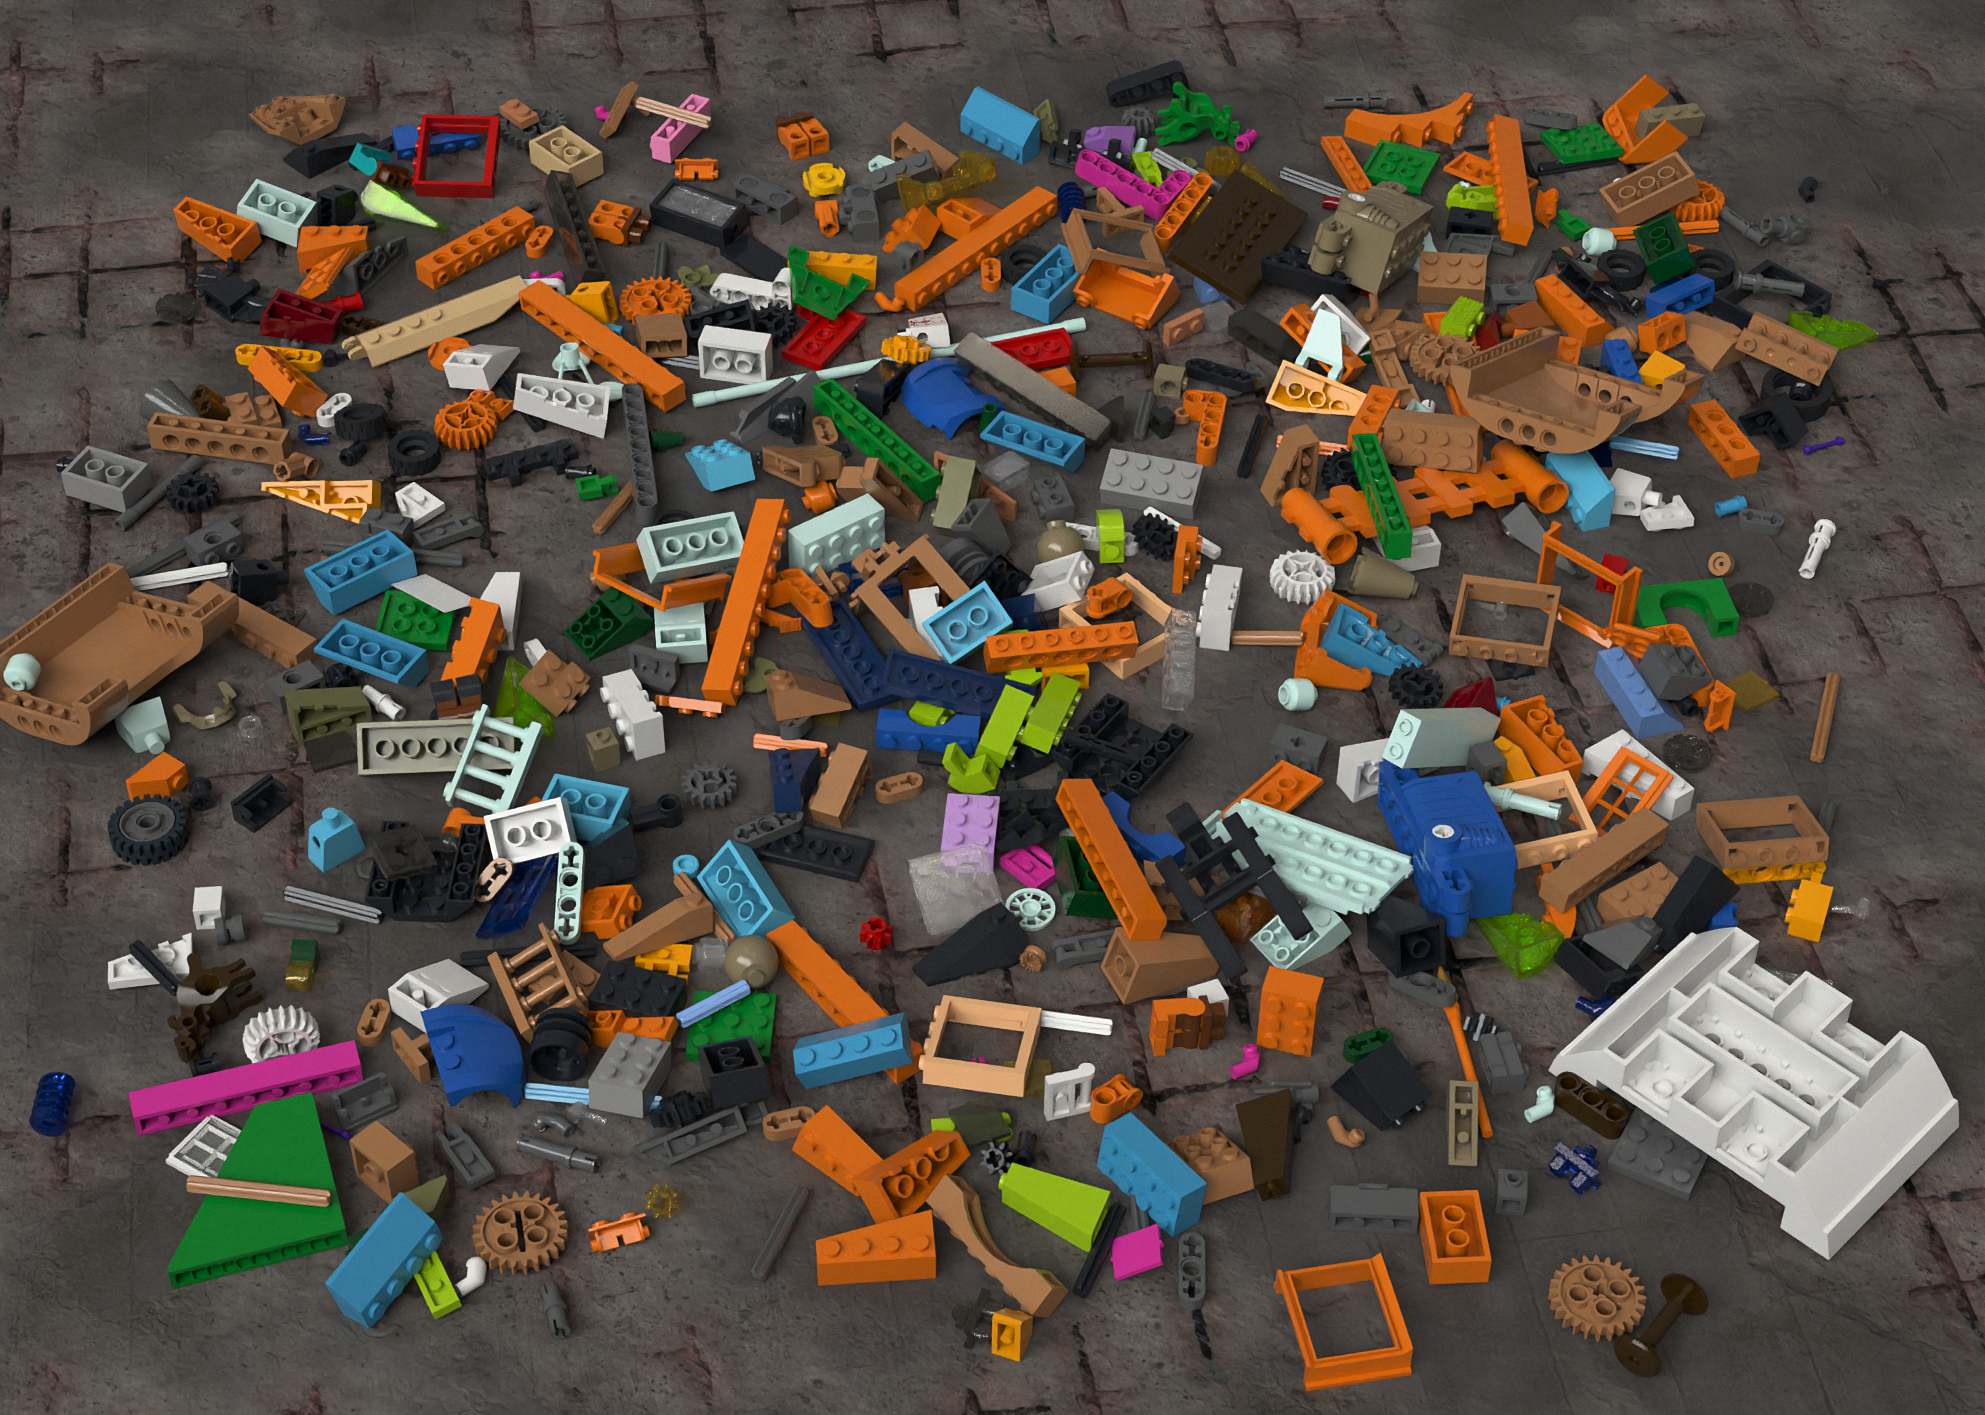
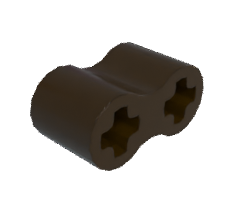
(209, 404)

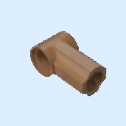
(295, 467)

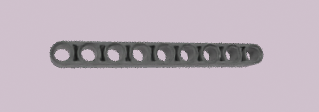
(639, 454)

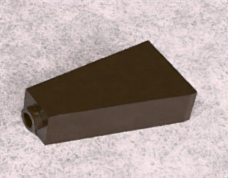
(1269, 1138)

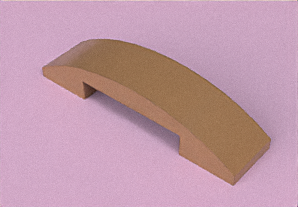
(1388, 367)

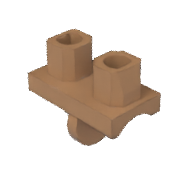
(837, 583)

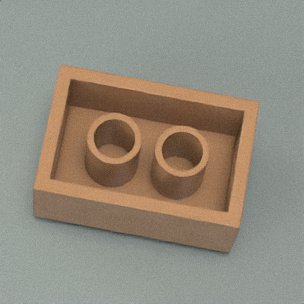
(1450, 275)
(1637, 895)

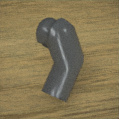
(552, 1119)

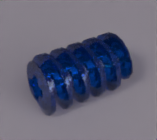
(1070, 197)
(52, 1103)

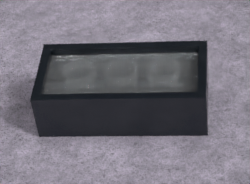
(698, 214)

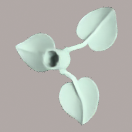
(571, 359)

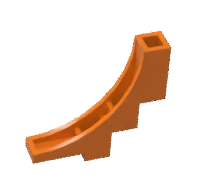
(1415, 129)

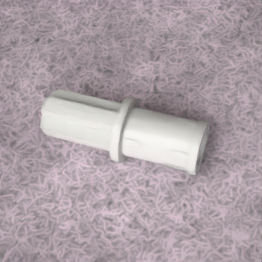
(384, 703)

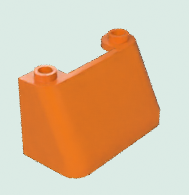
(1126, 293)
(1313, 660)

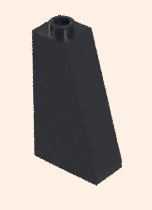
(1692, 903)

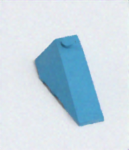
(1360, 645)

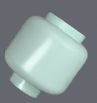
(1598, 241)
(22, 672)
(1297, 694)

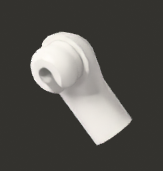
(475, 1276)

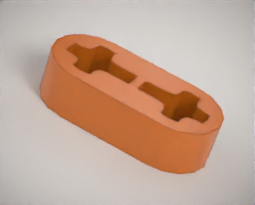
(539, 242)
(990, 274)

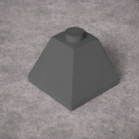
(1625, 939)

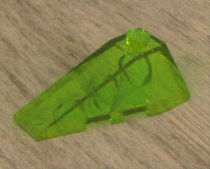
(517, 703)
(1521, 941)

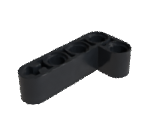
(1123, 90)

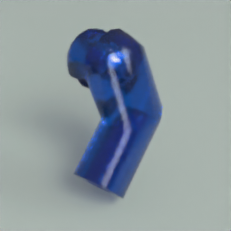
(311, 438)
(1594, 1008)

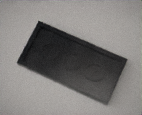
(820, 852)

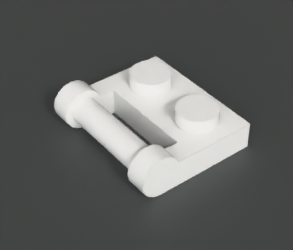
(1060, 1092)

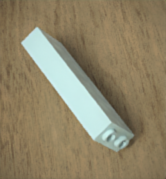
(1438, 736)

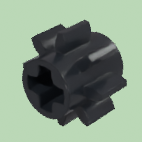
(339, 676)
(1479, 1025)
(990, 1160)

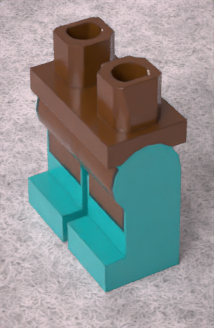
(377, 164)

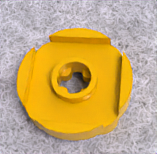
(824, 180)

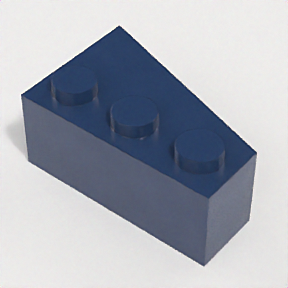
(1025, 613)
(793, 776)

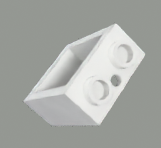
(1060, 580)

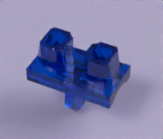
(1585, 1175)

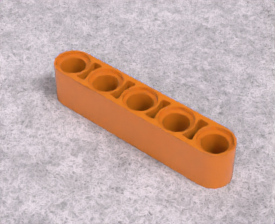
(1182, 211)

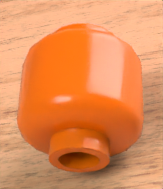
(820, 497)

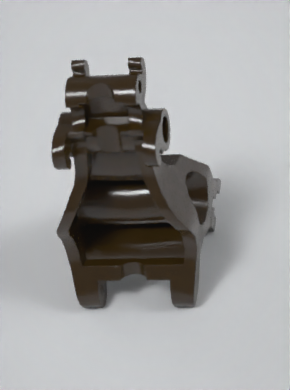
(209, 999)

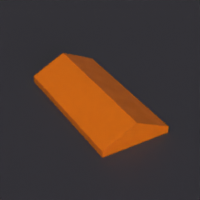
(1477, 170)
(1281, 788)

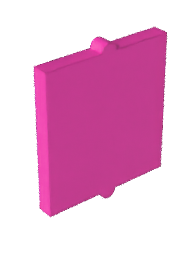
(1137, 1252)

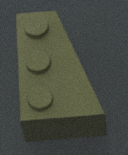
(325, 711)

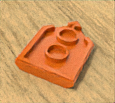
(1631, 638)

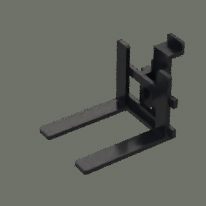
(1205, 855)

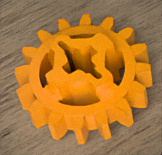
(906, 349)

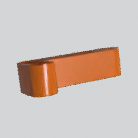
(1211, 410)
(798, 588)
(1678, 636)

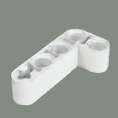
(736, 288)

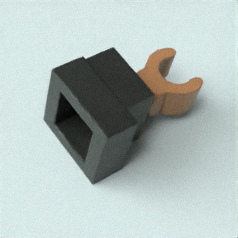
(1163, 420)

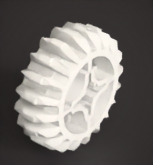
(1301, 576)
(280, 1034)

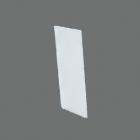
(434, 592)

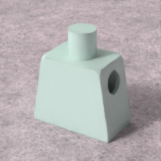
(144, 726)

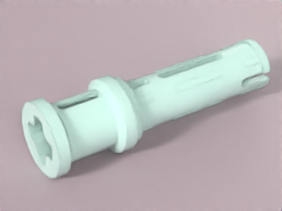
(1508, 799)

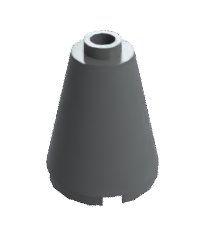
(167, 398)

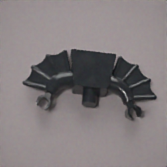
(1591, 282)
(229, 294)

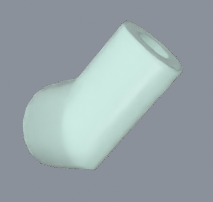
(1544, 1104)

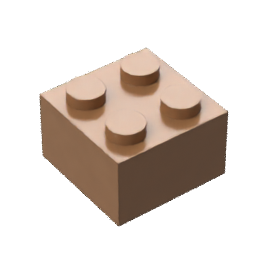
(384, 1161)

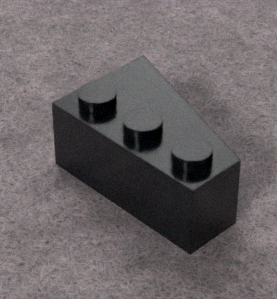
(881, 386)

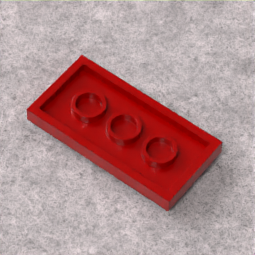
(823, 339)
(1038, 349)

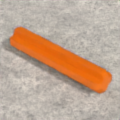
(773, 742)

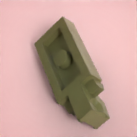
(1048, 120)

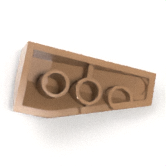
(1712, 341)

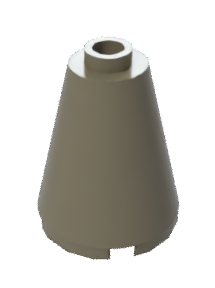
(1380, 577)

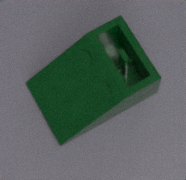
(608, 624)

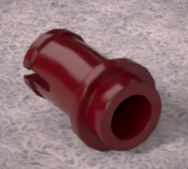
(1330, 202)

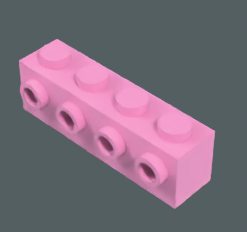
(676, 135)

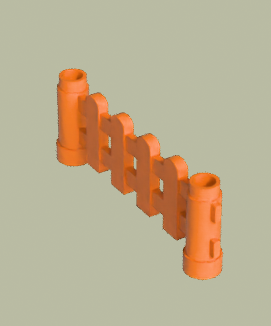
(1336, 539)

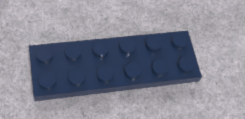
(851, 657)
(945, 684)

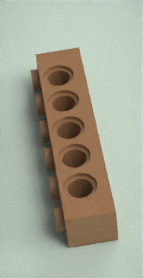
(219, 438)

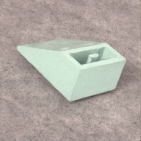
(682, 632)
(1286, 953)

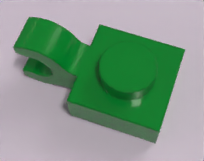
(1572, 226)
(592, 487)

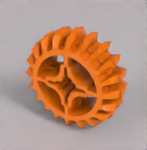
(1701, 206)
(466, 425)

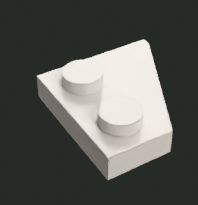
(1667, 516)

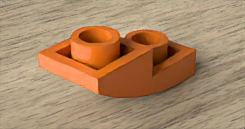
(501, 407)

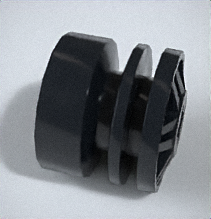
(560, 1044)

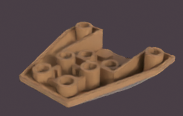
(300, 117)

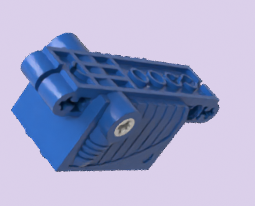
(1455, 843)

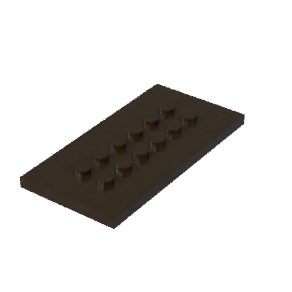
(1235, 233)

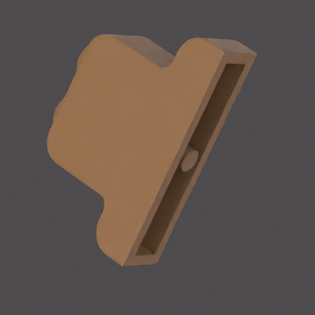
(803, 464)
(881, 485)

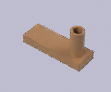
(625, 98)

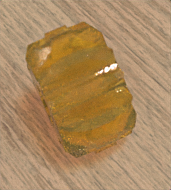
(1222, 160)

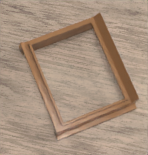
(1083, 253)

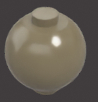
(1058, 541)
(751, 960)

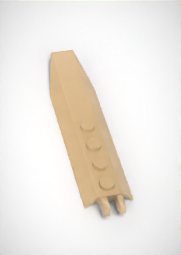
(435, 323)

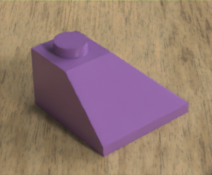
(1098, 138)

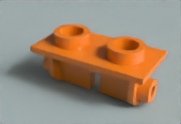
(687, 168)
(1546, 206)
(1720, 707)
(628, 1227)

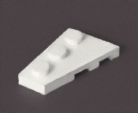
(128, 972)

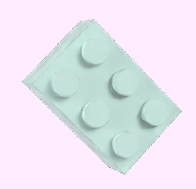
(277, 211)

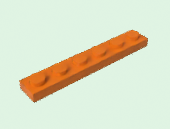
(1345, 163)

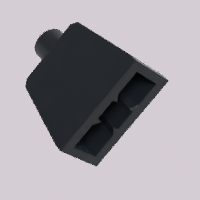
(335, 205)
(256, 580)

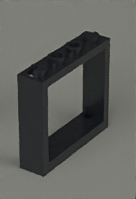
(1725, 301)

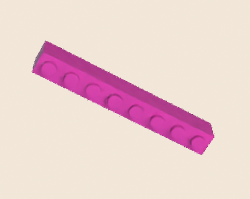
(245, 1087)

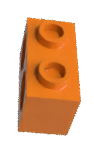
(1662, 332)

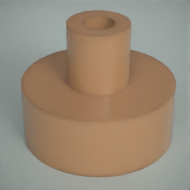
(1721, 564)

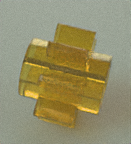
(665, 1192)

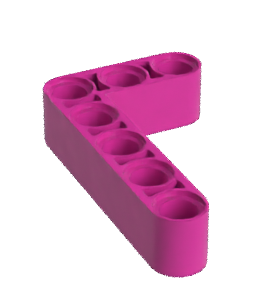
(1130, 187)

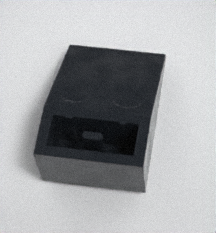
(1002, 577)

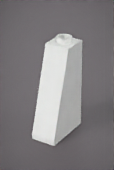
(506, 591)

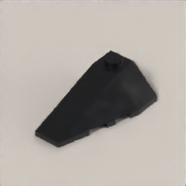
(323, 154)
(983, 943)

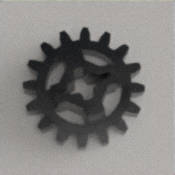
(777, 321)
(192, 492)
(1155, 536)
(1415, 687)
(679, 1109)

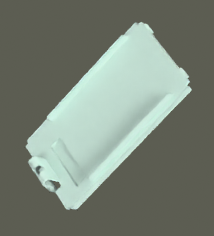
(1318, 860)

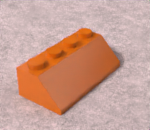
(1571, 311)

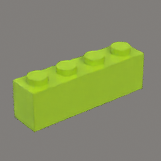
(1052, 713)

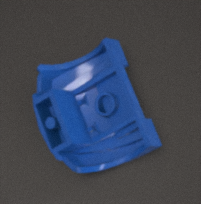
(943, 395)
(475, 1052)

